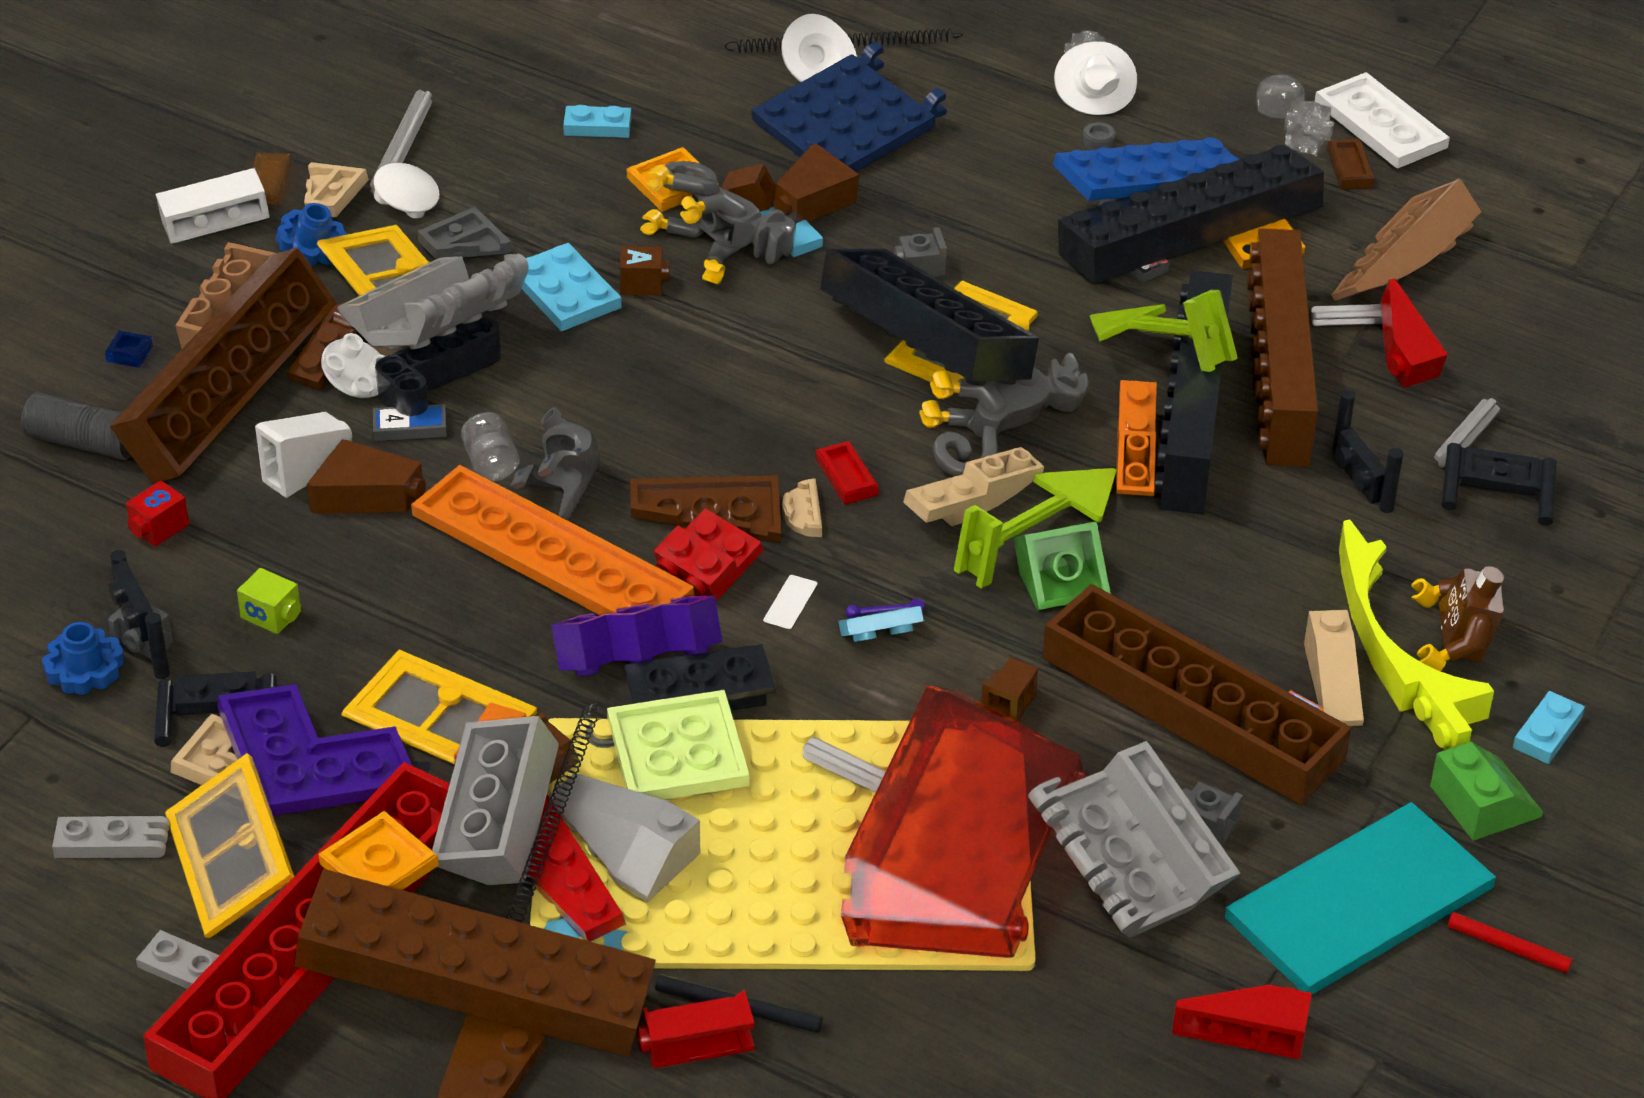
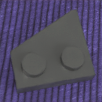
(465, 236)

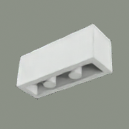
(212, 205)

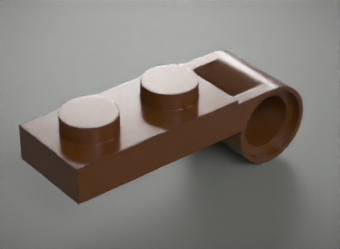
(307, 367)

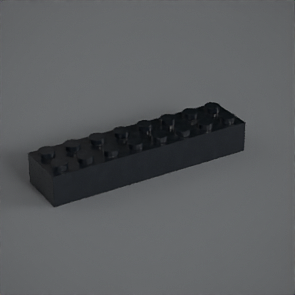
(1190, 213)
(930, 315)
(1189, 411)

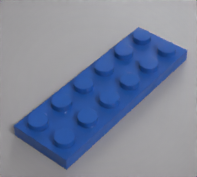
(1132, 168)

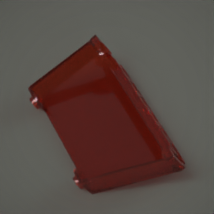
(953, 832)

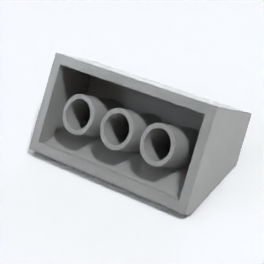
(496, 799)

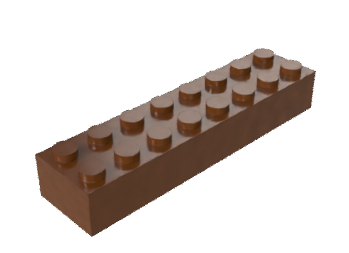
(1282, 348)
(223, 366)
(1197, 693)
(474, 962)

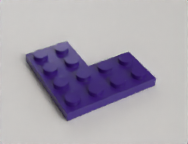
(296, 765)

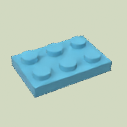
(568, 287)

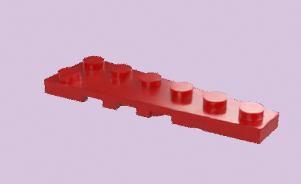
(573, 883)

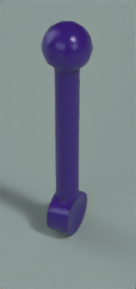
(854, 611)

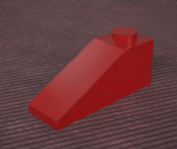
(1409, 344)
(1251, 1018)

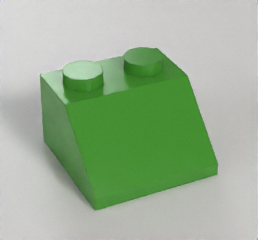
(1061, 563)
(1481, 791)

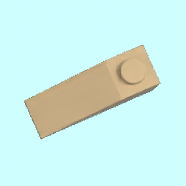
(1334, 665)

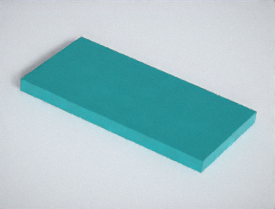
(1359, 898)

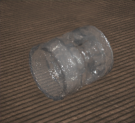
(490, 446)

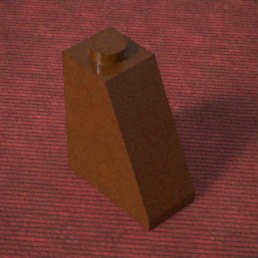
(815, 186)
(365, 481)

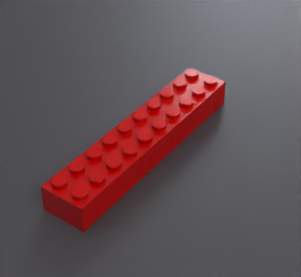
(252, 987)

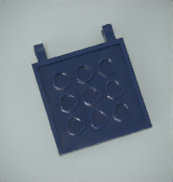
(849, 112)

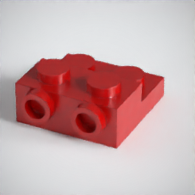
(708, 554)

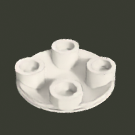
(405, 189)
(351, 366)

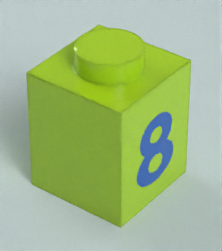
(269, 601)

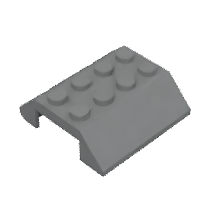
(433, 301)
(1136, 840)

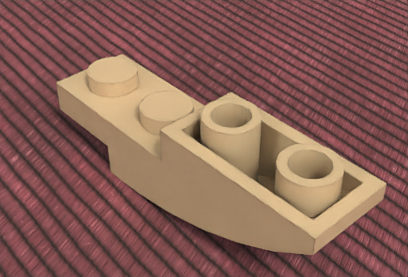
(984, 483)

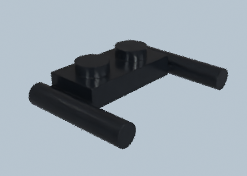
(1361, 464)
(1501, 473)
(138, 612)
(200, 695)

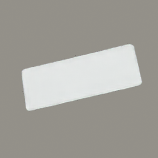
(790, 602)

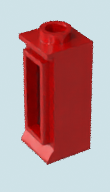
(697, 1031)

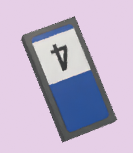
(392, 425)

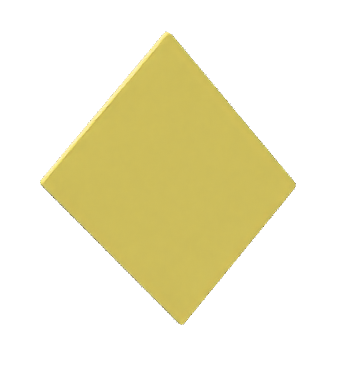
(767, 861)

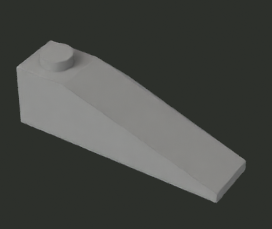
(632, 833)

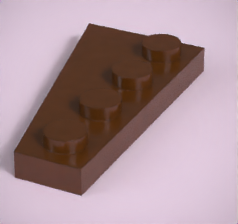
(743, 501)
(490, 1059)

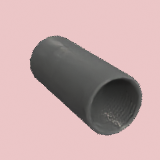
(72, 425)

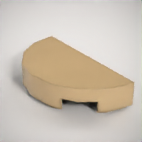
(802, 509)

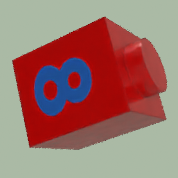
(157, 513)

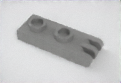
(111, 837)
(175, 959)

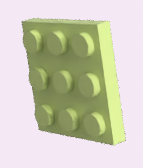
(678, 746)

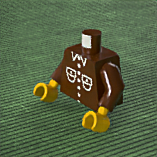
(1468, 614)

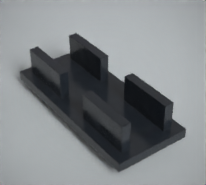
(738, 671)

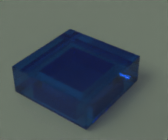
(128, 348)

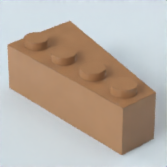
(227, 278)

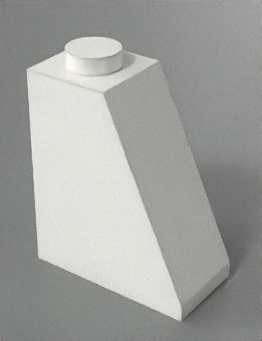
(296, 448)

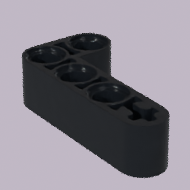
(410, 373)

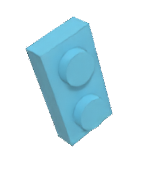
(597, 121)
(897, 620)
(1548, 727)

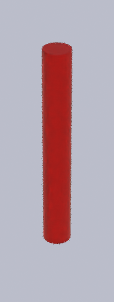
(1510, 943)

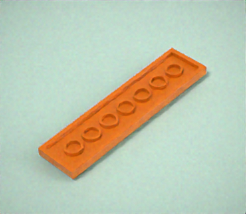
(544, 545)

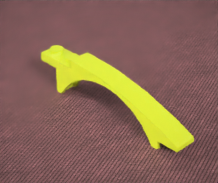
(1437, 698)

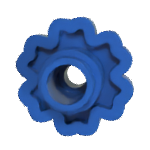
(305, 229)
(83, 659)

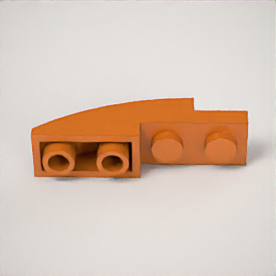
(1136, 438)

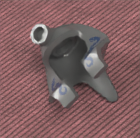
(568, 461)

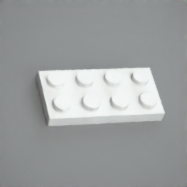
(1382, 120)

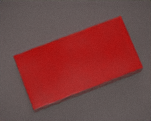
(846, 472)

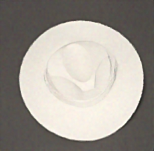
(813, 45)
(1095, 78)

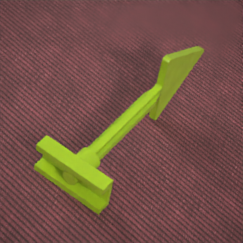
(1205, 326)
(985, 534)

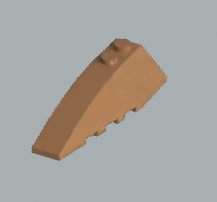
(1413, 238)

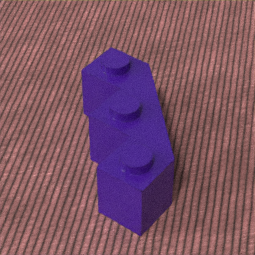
(637, 633)

